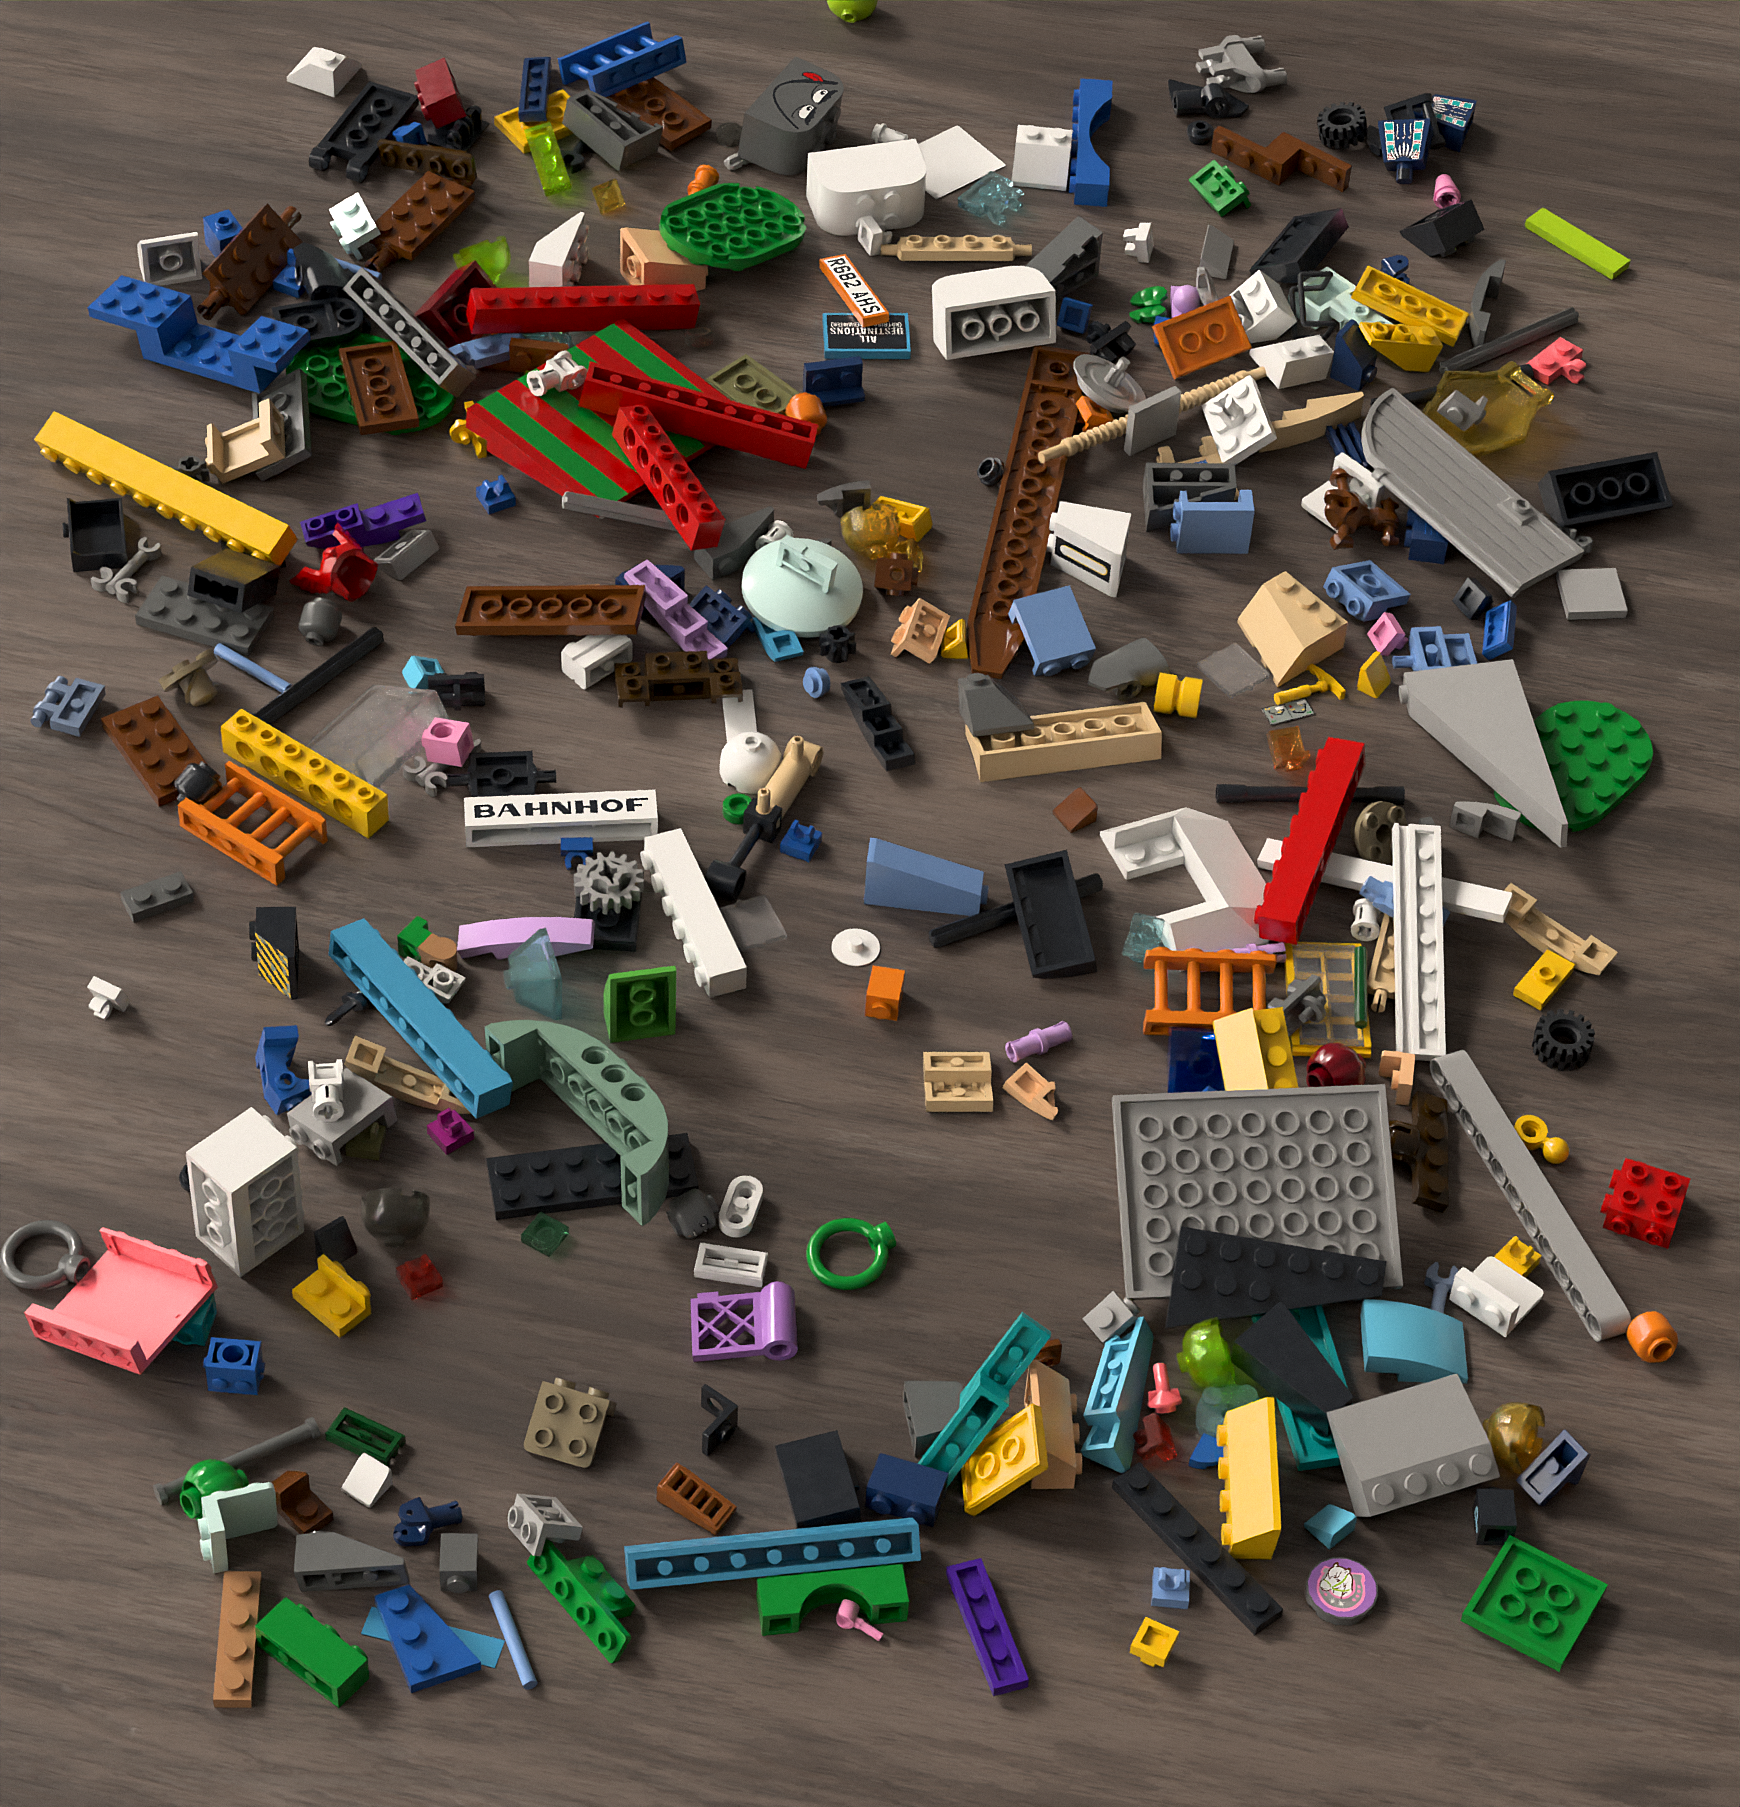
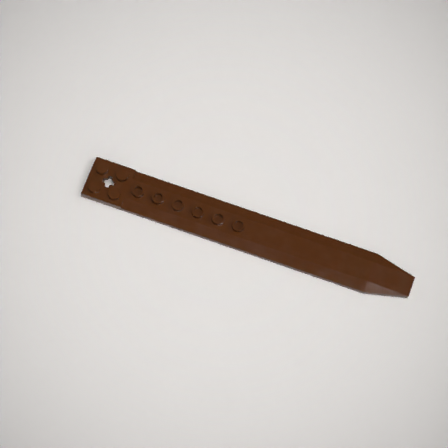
(1023, 509)

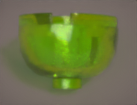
(492, 257)
(1207, 1355)

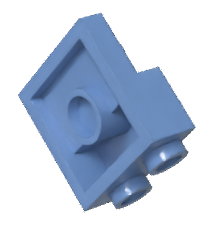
(1364, 590)

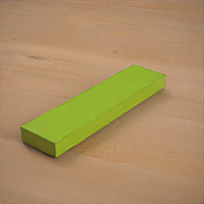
(1577, 243)

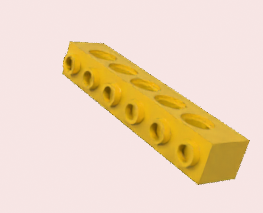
(305, 773)

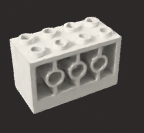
(246, 1191)

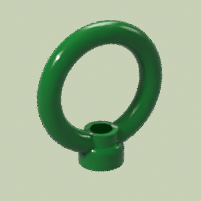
(879, 1238)

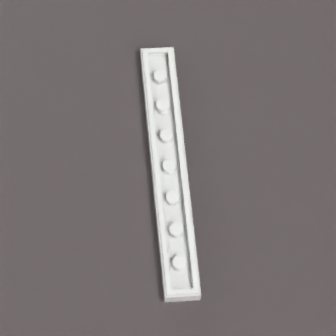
(1353, 872)

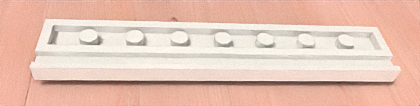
(1418, 941)

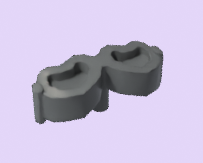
(1583, 541)

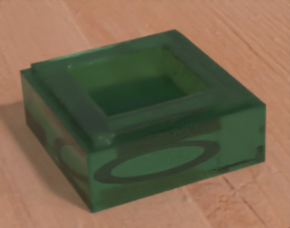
(544, 1234)

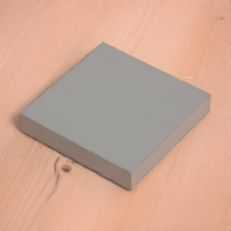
(1152, 420)
(1591, 593)

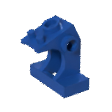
(273, 1058)

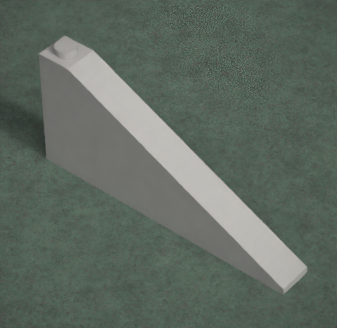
(1489, 727)

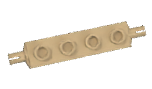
(955, 248)
(1382, 972)

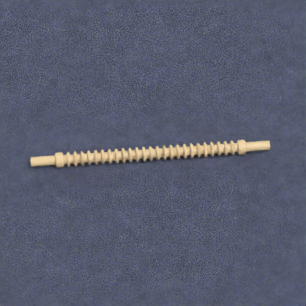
(1077, 443)

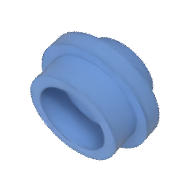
(816, 682)

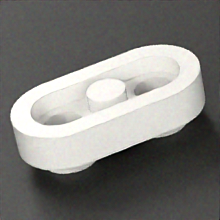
(739, 1209)

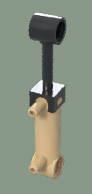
(765, 814)

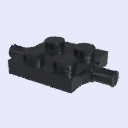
(502, 774)

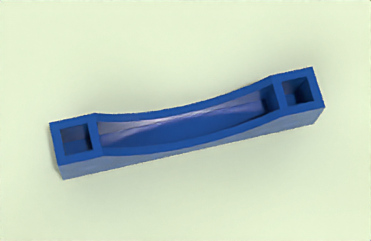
(1090, 111)

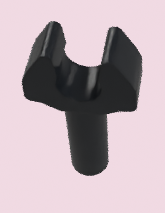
(574, 156)

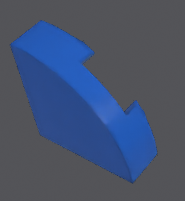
(1206, 1453)

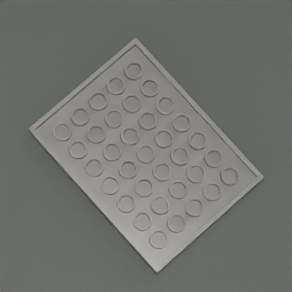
(1257, 1166)

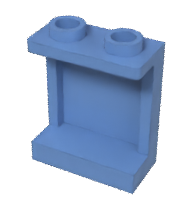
(1213, 525)
(1053, 630)

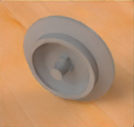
(1107, 383)

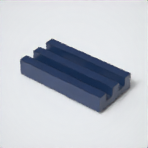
(1351, 440)

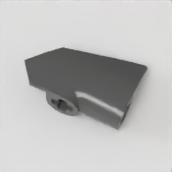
(1129, 669)

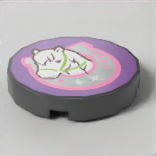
(1341, 1591)

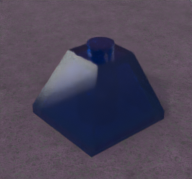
(1192, 1060)

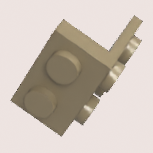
(568, 1422)

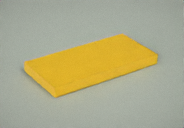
(1409, 305)

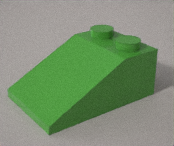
(640, 1004)

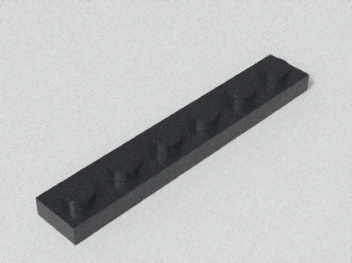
(1197, 1548)

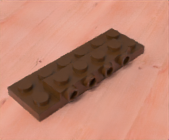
(551, 610)

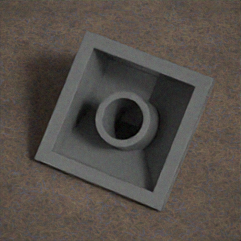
(990, 707)

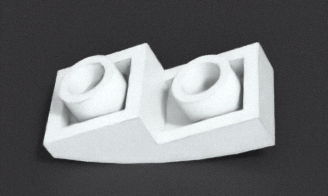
(440, 979)

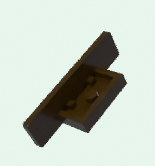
(426, 158)

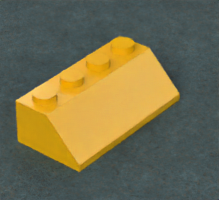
(1250, 1480)

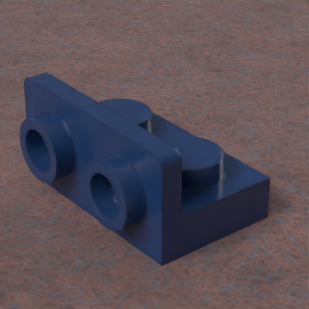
(835, 380)
(723, 618)

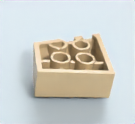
(1291, 627)

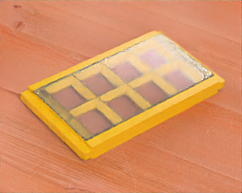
(1336, 970)

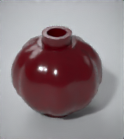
(1335, 1066)

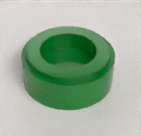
(734, 807)

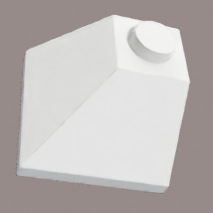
(324, 71)

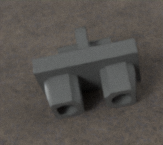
(1302, 1004)

